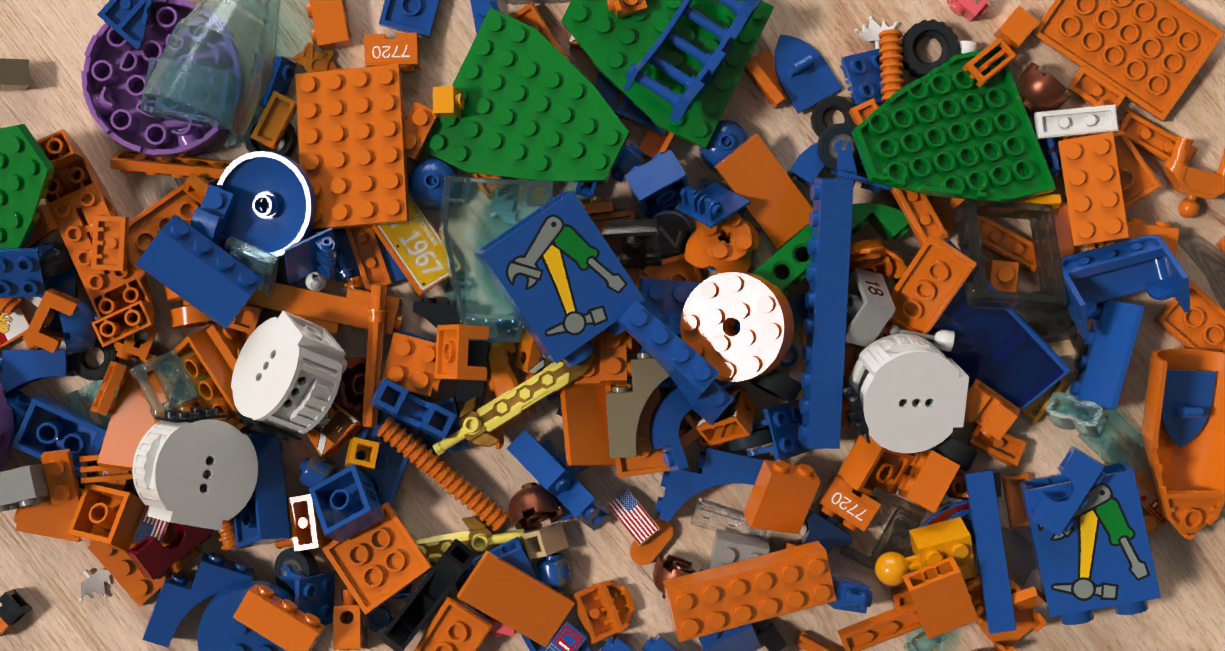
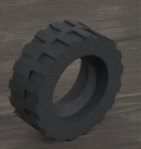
(924, 29)

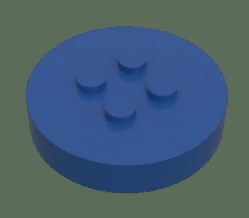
(222, 632)

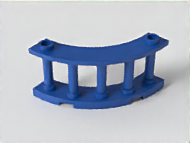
(709, 62)

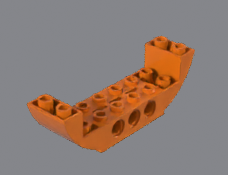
(74, 198)

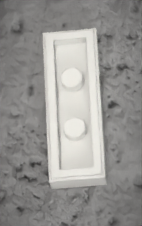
(1076, 122)

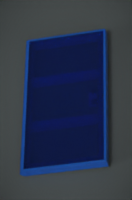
(999, 350)

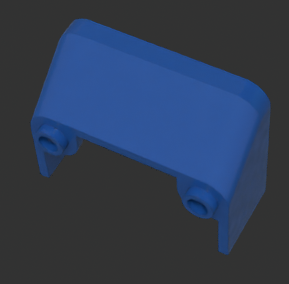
(1121, 271)

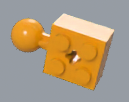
(929, 546)

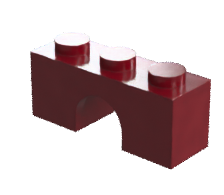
(155, 559)

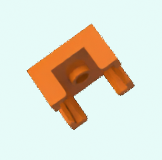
(37, 332)
(453, 352)
(1024, 620)

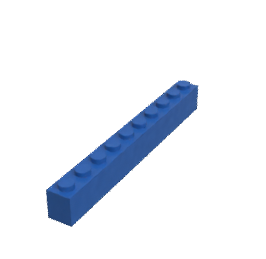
(826, 312)

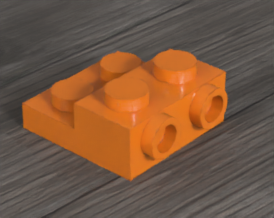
(609, 362)
(412, 364)

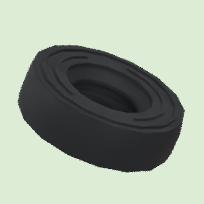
(826, 104)
(90, 373)

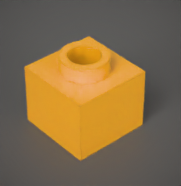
(447, 102)
(369, 450)

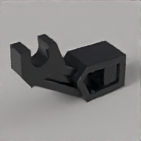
(771, 637)

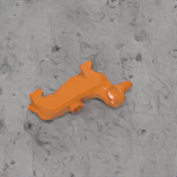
(504, 378)

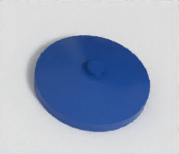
(272, 201)

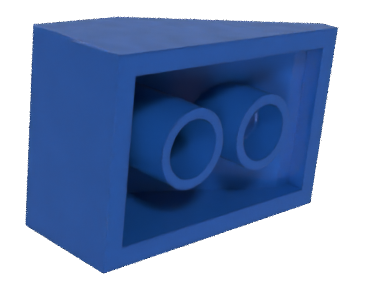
(56, 426)

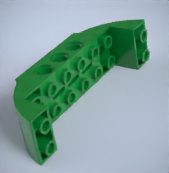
(884, 219)

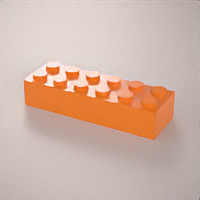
(749, 591)

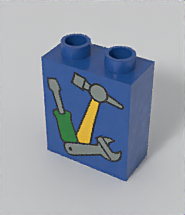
(560, 278)
(1102, 556)

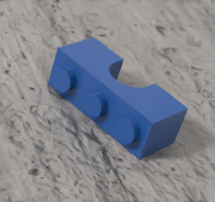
(412, 410)
(1057, 513)

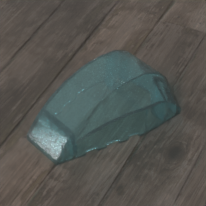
(471, 217)

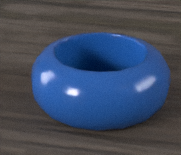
(793, 360)

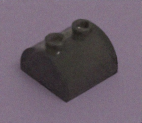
(635, 241)

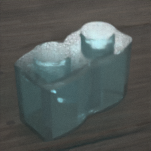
(1071, 414)

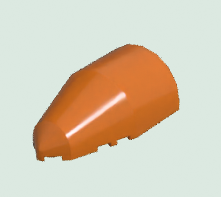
(1189, 478)

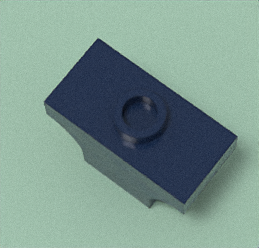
(824, 531)

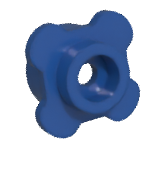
(375, 623)

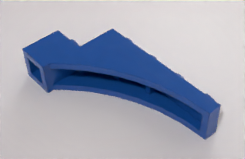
(682, 363)

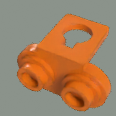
(127, 349)

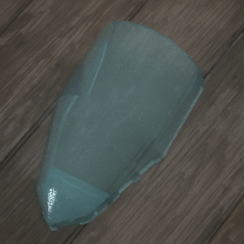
(221, 62)

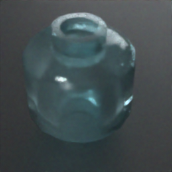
(918, 641)

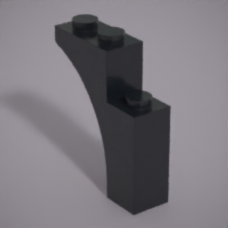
(477, 350)
(428, 596)

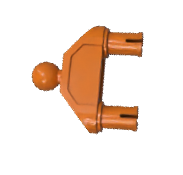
(1192, 181)

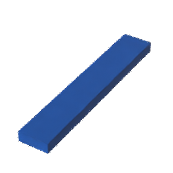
(990, 551)

